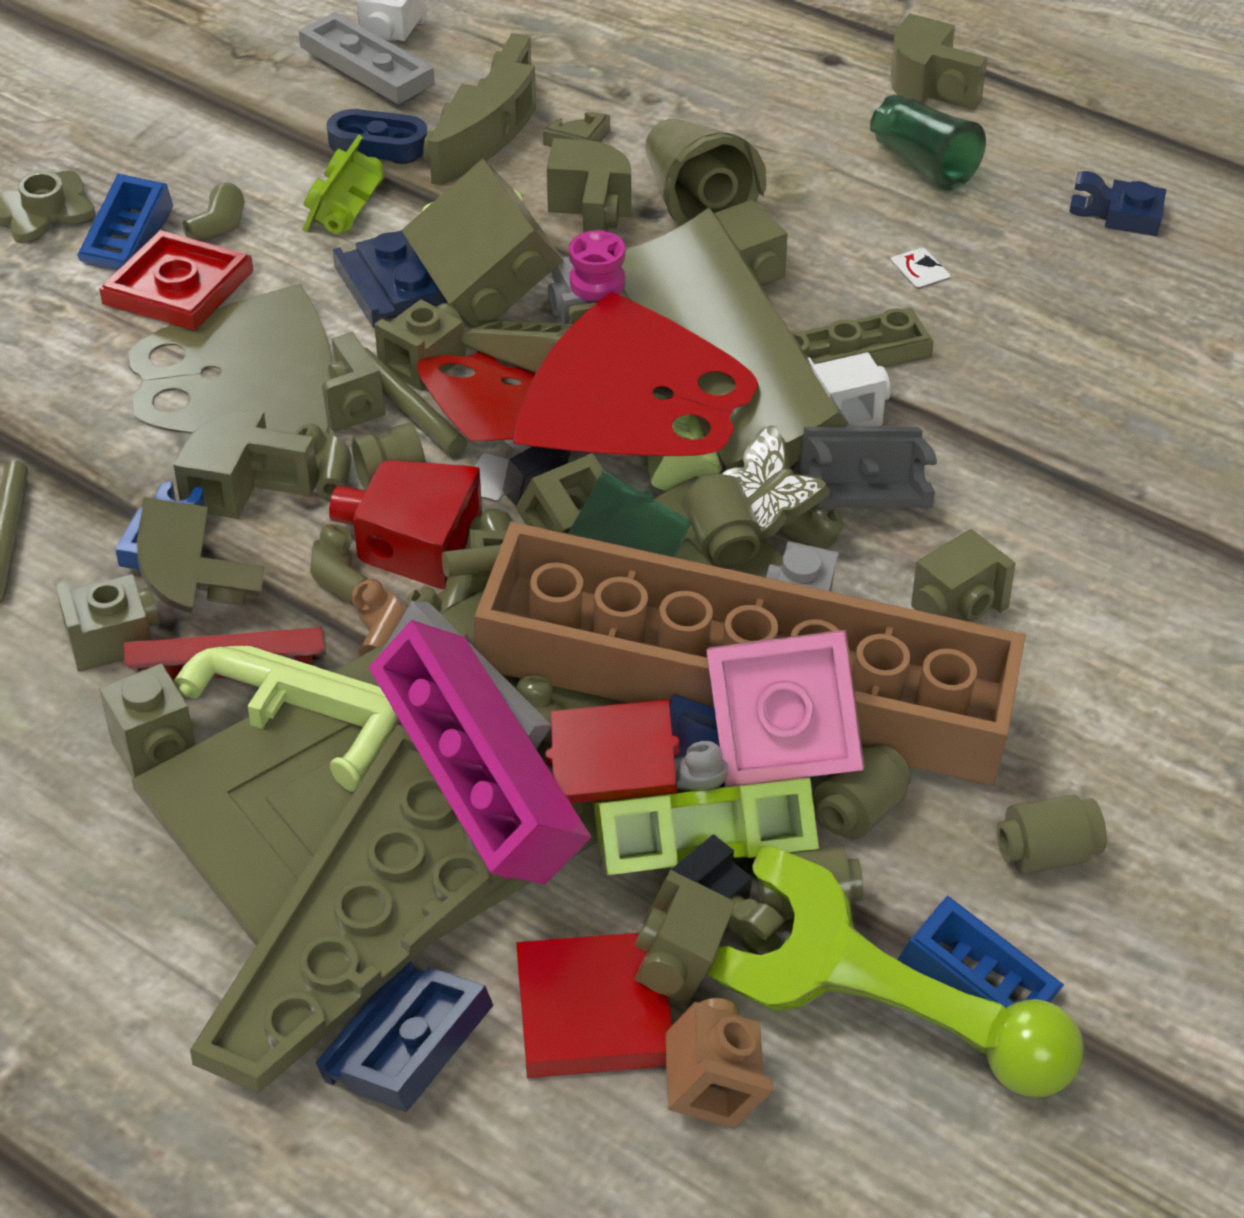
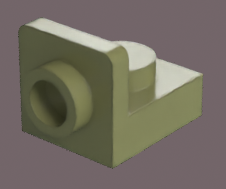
(354, 385)

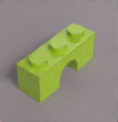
(668, 827)

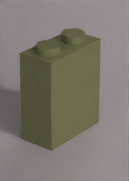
(481, 245)

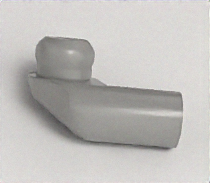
(701, 768)

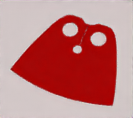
(601, 381)
(481, 403)

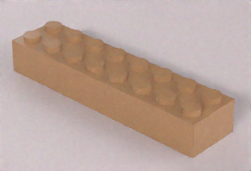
(642, 623)

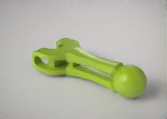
(1028, 1045)

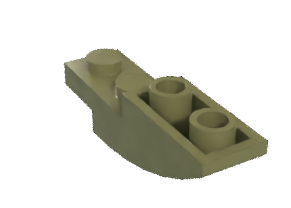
(485, 115)

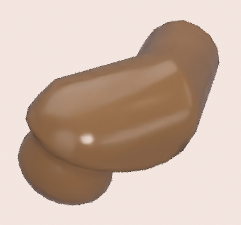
(378, 611)

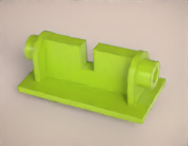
(348, 187)

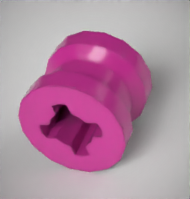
(596, 265)

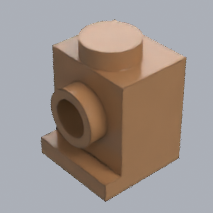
(718, 1048)

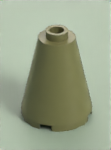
(702, 168)

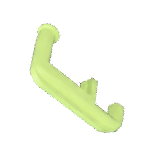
(303, 686)

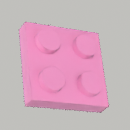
(786, 708)

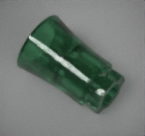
(930, 140)

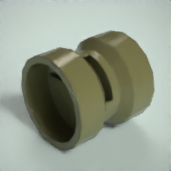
(371, 451)

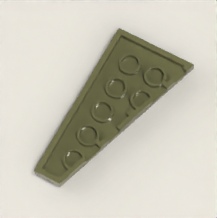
(362, 910)

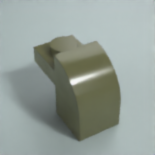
(930, 66)
(589, 181)
(240, 453)
(172, 560)

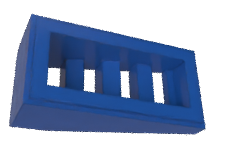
(126, 194)
(973, 938)

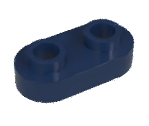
(383, 133)

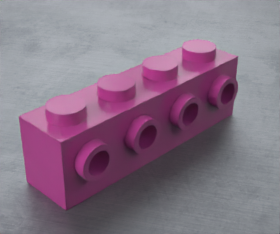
(479, 754)

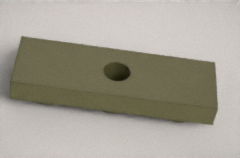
(888, 338)

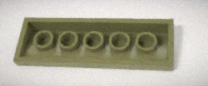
(710, 290)

